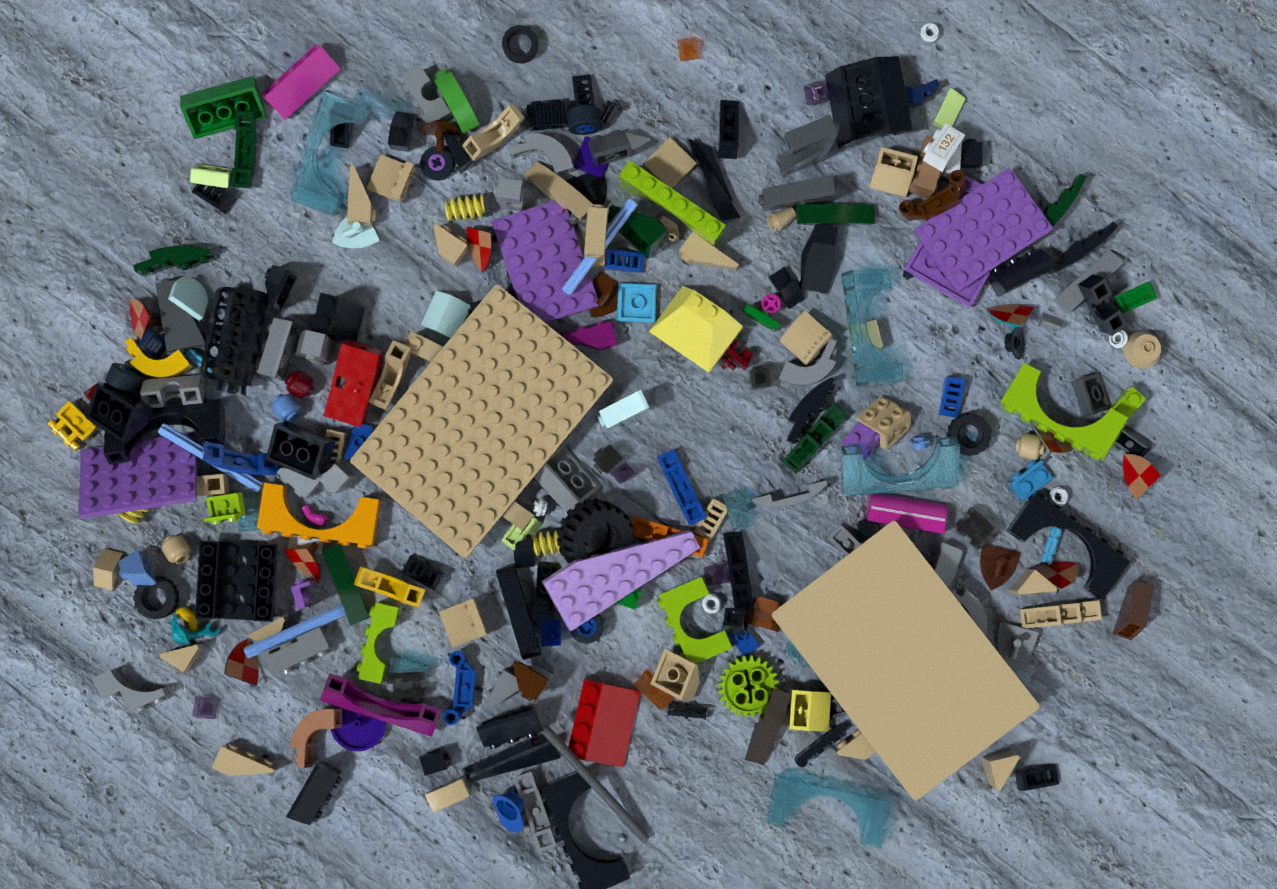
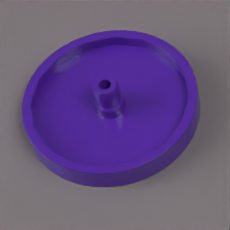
(358, 731)

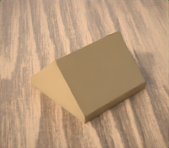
(1031, 582)
(999, 767)

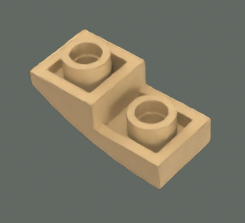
(448, 794)

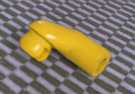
(189, 616)

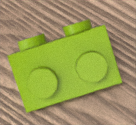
(225, 507)

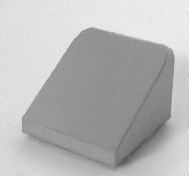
(1049, 322)

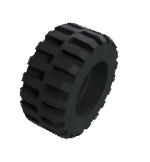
(583, 518)

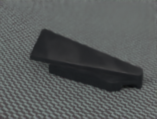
(714, 182)
(511, 759)

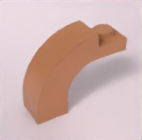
(309, 728)

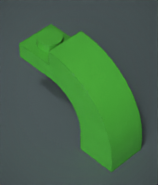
(455, 100)

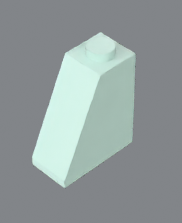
(623, 410)

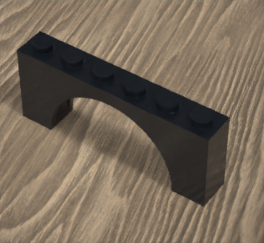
(205, 418)
(1105, 562)
(591, 871)

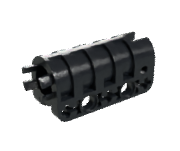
(237, 337)

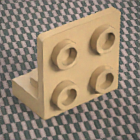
(391, 178)
(887, 420)
(463, 622)

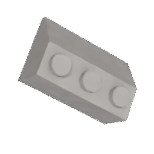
(277, 349)
(566, 479)

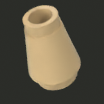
(781, 218)

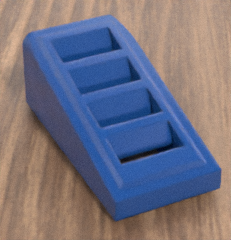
(608, 266)
(961, 383)

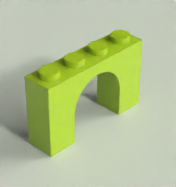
(674, 602)

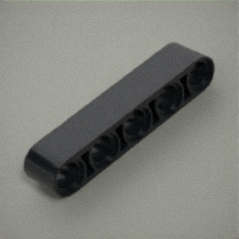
(518, 612)

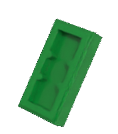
(1135, 297)
(761, 317)

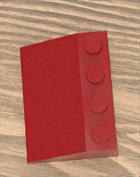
(603, 722)

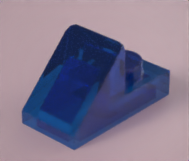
(551, 633)

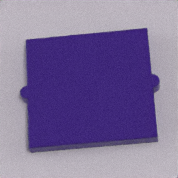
(585, 163)

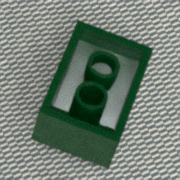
(641, 231)

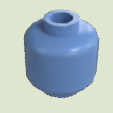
(286, 407)

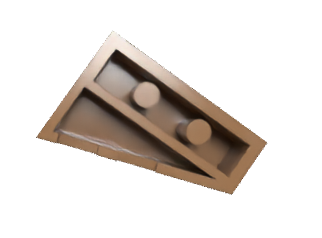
(925, 176)

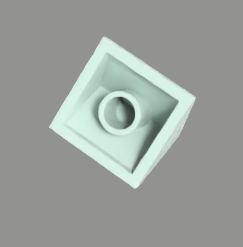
(445, 314)

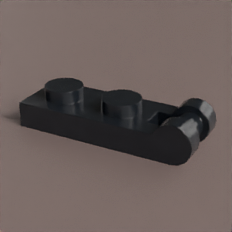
(817, 746)

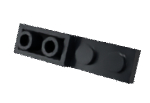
(813, 403)

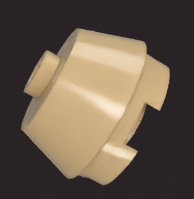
(1142, 350)

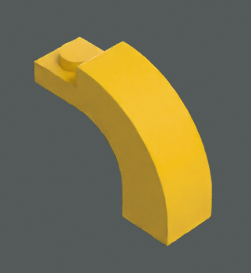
(172, 366)
(389, 586)

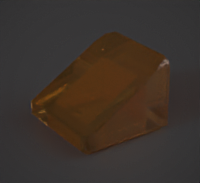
(688, 49)

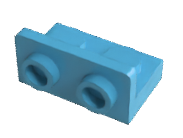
(1030, 480)

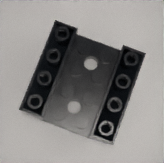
(881, 95)
(222, 580)

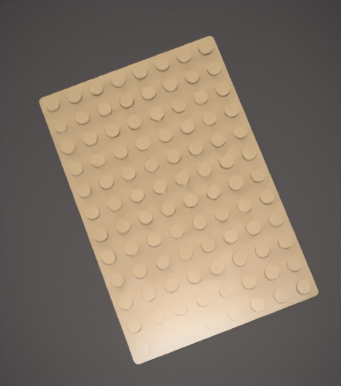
(481, 421)
(905, 660)

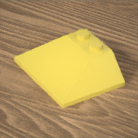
(696, 328)

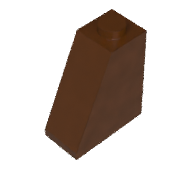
(1134, 610)

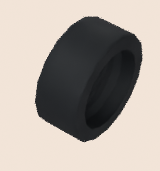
(520, 29)

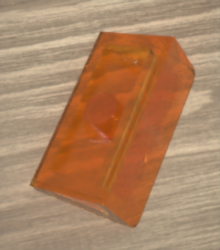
(654, 694)

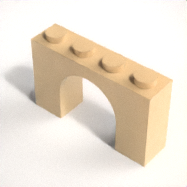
(596, 234)

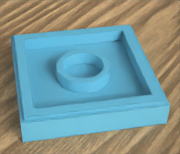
(636, 303)

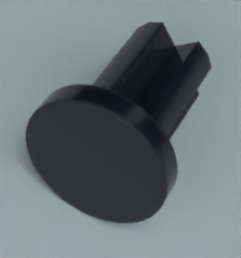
(610, 112)

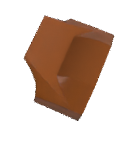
(762, 614)

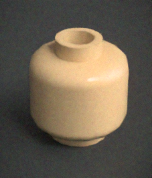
(1030, 447)
(176, 549)

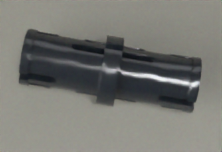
(686, 711)

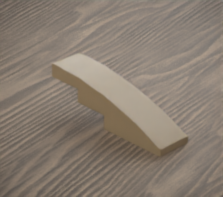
(559, 190)
(1061, 614)

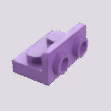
(301, 596)

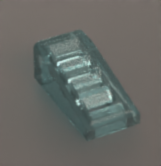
(241, 522)
(400, 665)

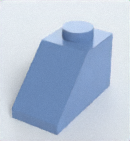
(136, 569)

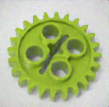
(731, 689)

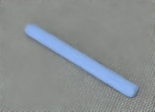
(611, 231)
(197, 450)
(294, 631)

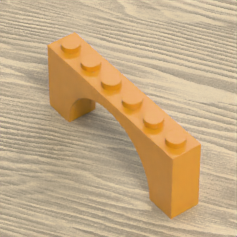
(277, 516)

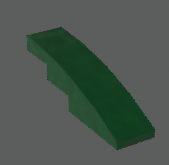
(1055, 211)
(835, 214)
(815, 437)
(344, 584)

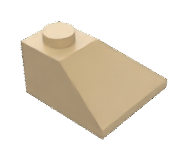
(676, 676)

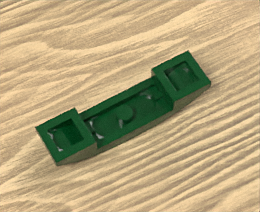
(244, 149)

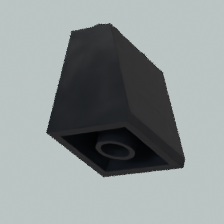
(337, 318)

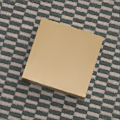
(670, 163)

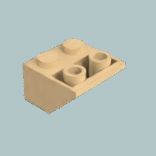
(893, 172)

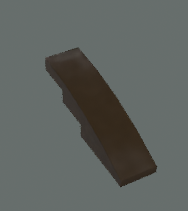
(768, 726)

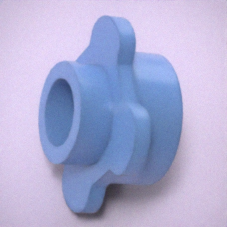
(919, 442)

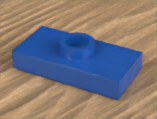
(358, 437)
(744, 643)

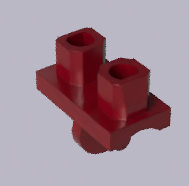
(741, 360)

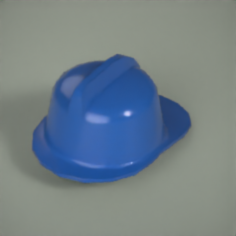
(509, 810)

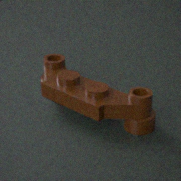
(937, 203)

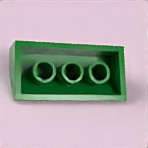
(215, 107)

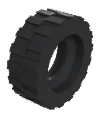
(981, 425)
(163, 611)

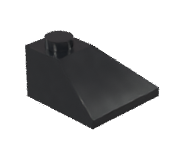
(278, 285)

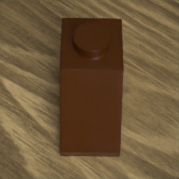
(529, 681)

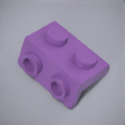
(864, 437)

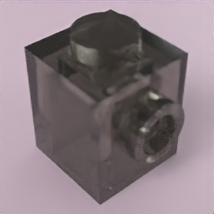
(759, 378)
(606, 459)

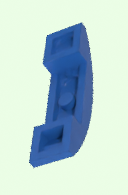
(238, 461)
(681, 487)

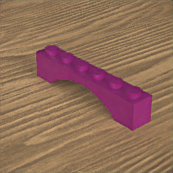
(597, 337)
(415, 717)

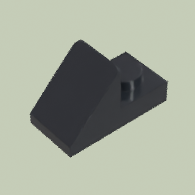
(786, 287)

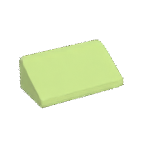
(949, 109)
(211, 175)
(516, 534)

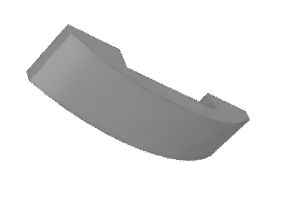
(812, 489)
(535, 812)

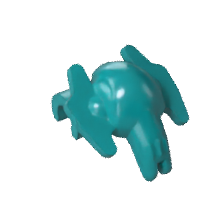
(183, 636)

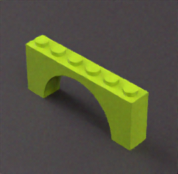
(640, 182)
(1095, 438)

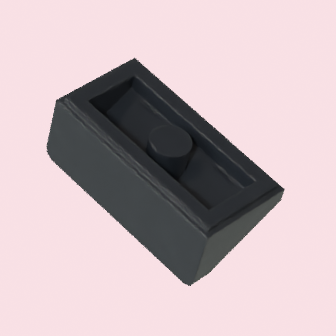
(1133, 442)

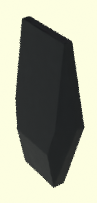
(819, 259)

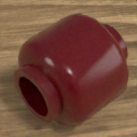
(299, 384)

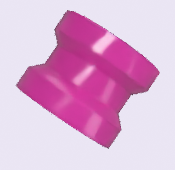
(773, 301)

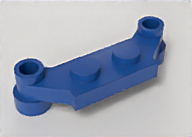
(463, 689)

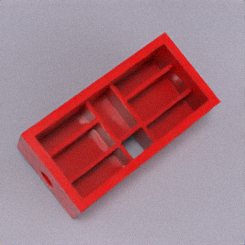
(360, 368)

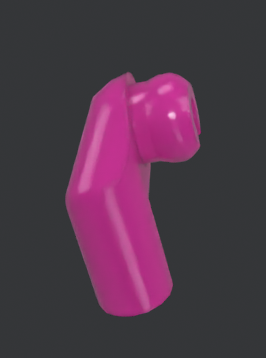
(314, 518)

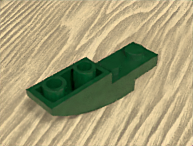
(180, 256)

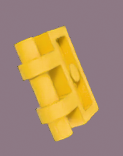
(76, 421)

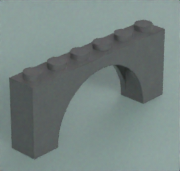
(807, 145)

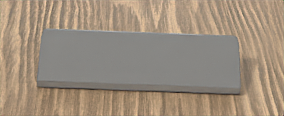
(1102, 267)
(947, 563)

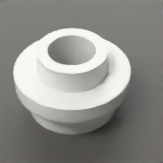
(929, 27)
(1114, 339)
(1064, 496)
(540, 507)
(716, 608)

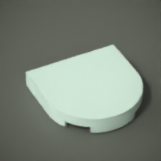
(189, 296)

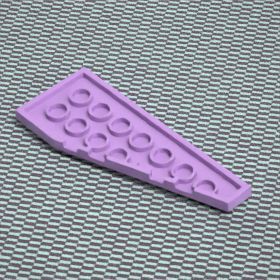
(599, 581)

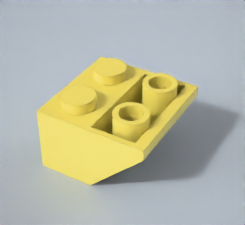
(810, 710)

